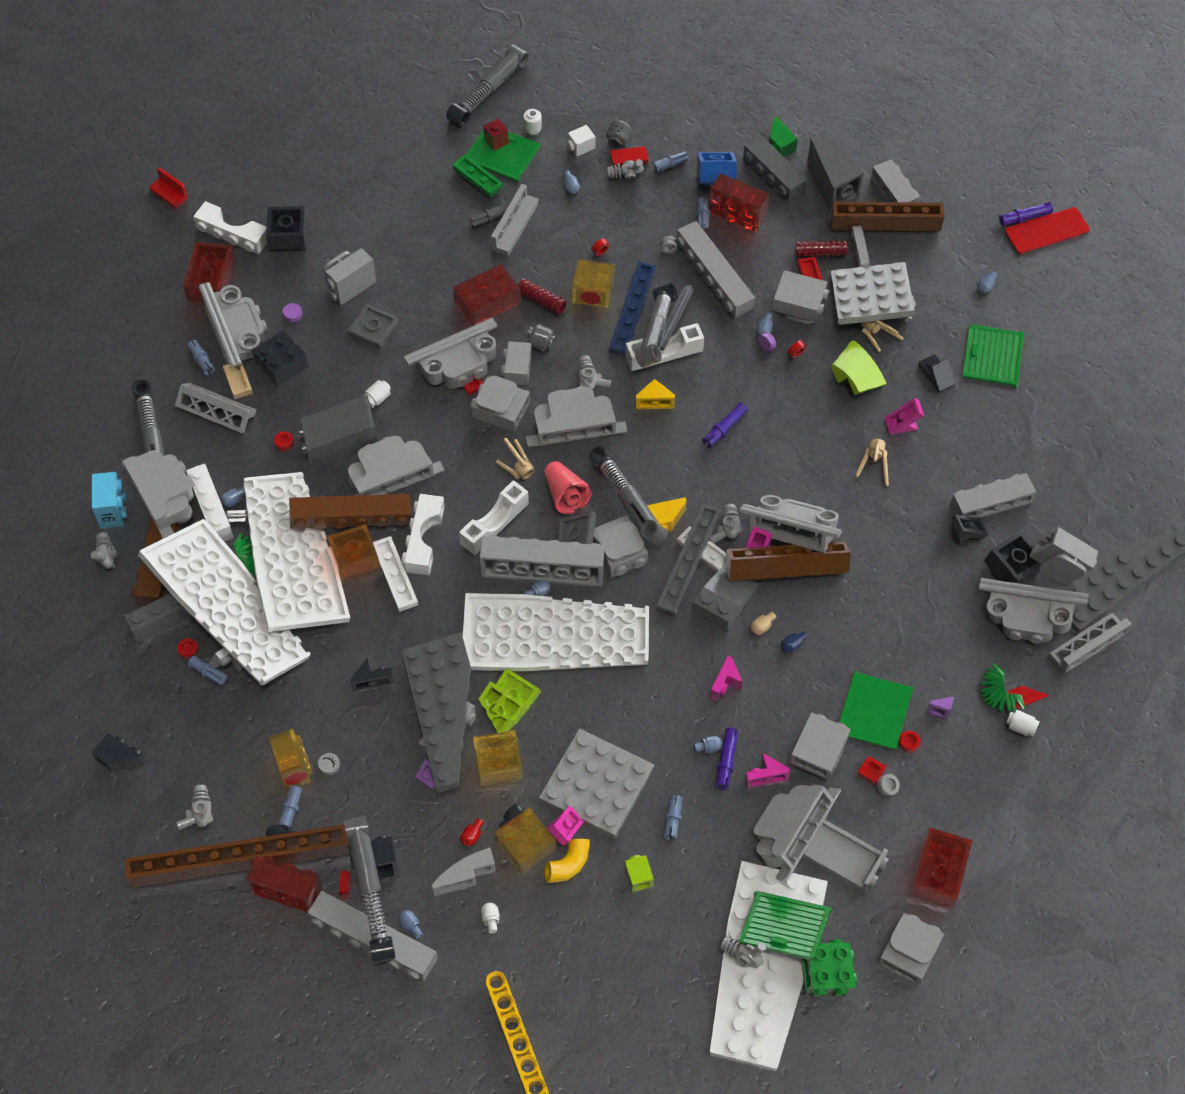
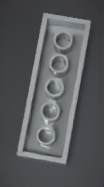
(542, 560)

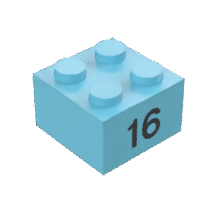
(108, 500)

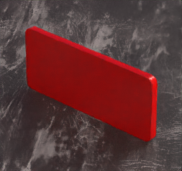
(1047, 230)

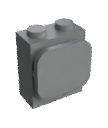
(349, 275)
(800, 297)
(500, 403)
(622, 546)
(1063, 556)
(820, 745)
(911, 948)

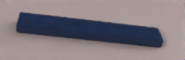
(632, 308)

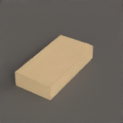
(237, 380)

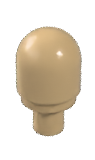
(762, 623)

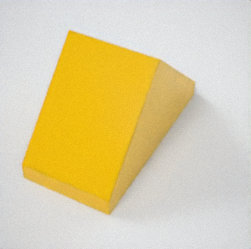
(655, 397)

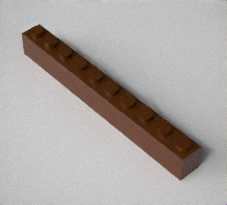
(235, 856)

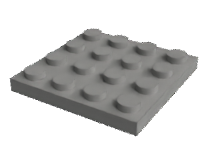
(872, 293)
(597, 782)

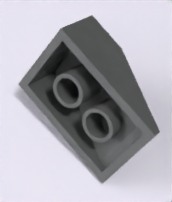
(723, 600)

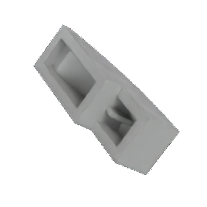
(464, 872)

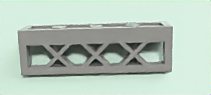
(513, 221)
(217, 400)
(1091, 646)

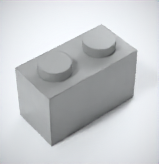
(517, 362)

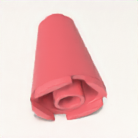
(566, 488)

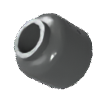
(619, 132)
(540, 337)

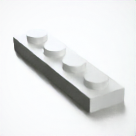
(395, 574)

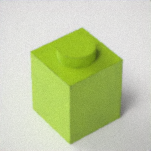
(638, 873)

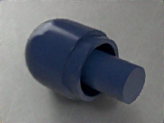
(793, 642)

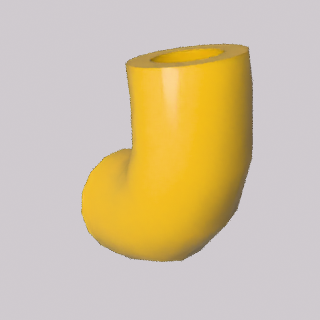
(570, 864)

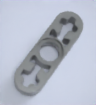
(859, 247)

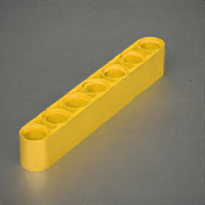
(515, 1036)

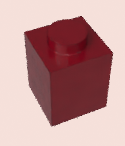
(496, 134)

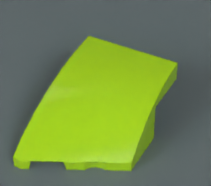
(858, 368)
(508, 700)

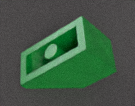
(782, 138)

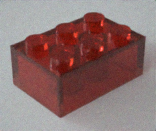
(738, 202)
(208, 264)
(487, 294)
(941, 868)
(283, 883)

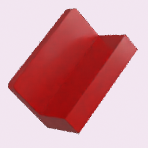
(169, 189)

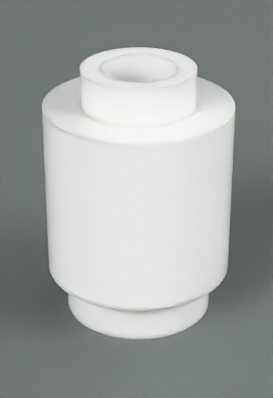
(532, 122)
(378, 392)
(1022, 723)

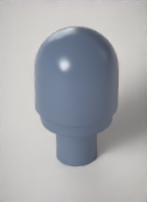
(570, 183)
(986, 282)
(765, 324)
(232, 497)
(538, 588)
(709, 745)
(410, 923)

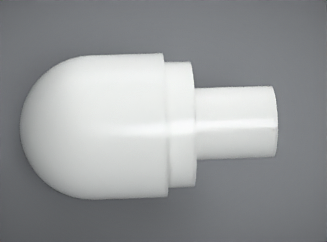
(490, 916)

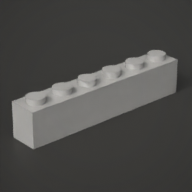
(715, 269)
(352, 925)

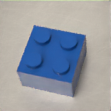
(713, 163)

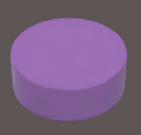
(292, 312)
(767, 342)

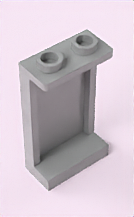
(846, 856)

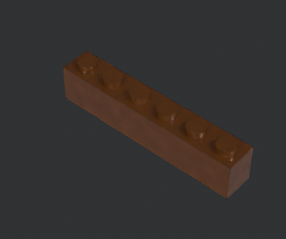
(887, 216)
(349, 511)
(786, 561)
(148, 585)

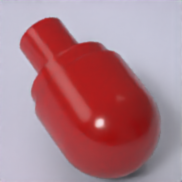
(471, 833)

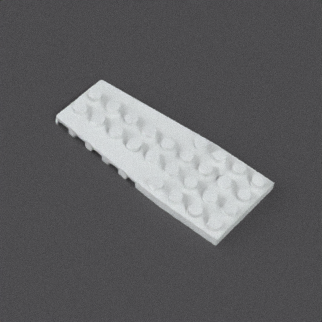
(291, 566)
(223, 599)
(552, 634)
(759, 1003)

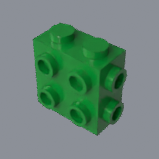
(830, 970)

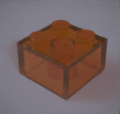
(354, 552)

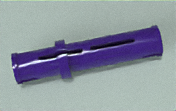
(1018, 215)
(719, 430)
(726, 766)

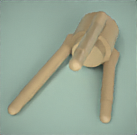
(874, 326)
(876, 451)
(523, 467)

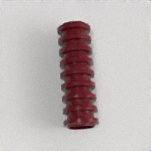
(821, 248)
(542, 296)

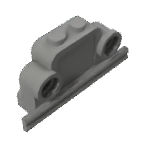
(234, 322)
(457, 357)
(574, 416)
(390, 466)
(162, 488)
(794, 522)
(1031, 610)
(791, 824)

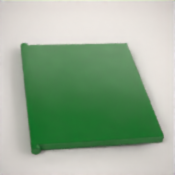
(508, 160)
(993, 355)
(876, 710)
(785, 925)

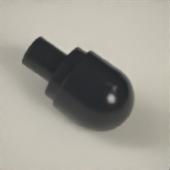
(511, 813)
(277, 829)

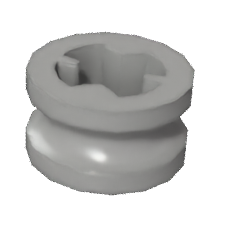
(668, 244)

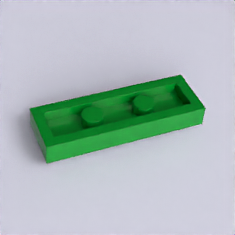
(477, 176)

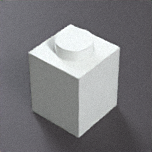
(581, 140)

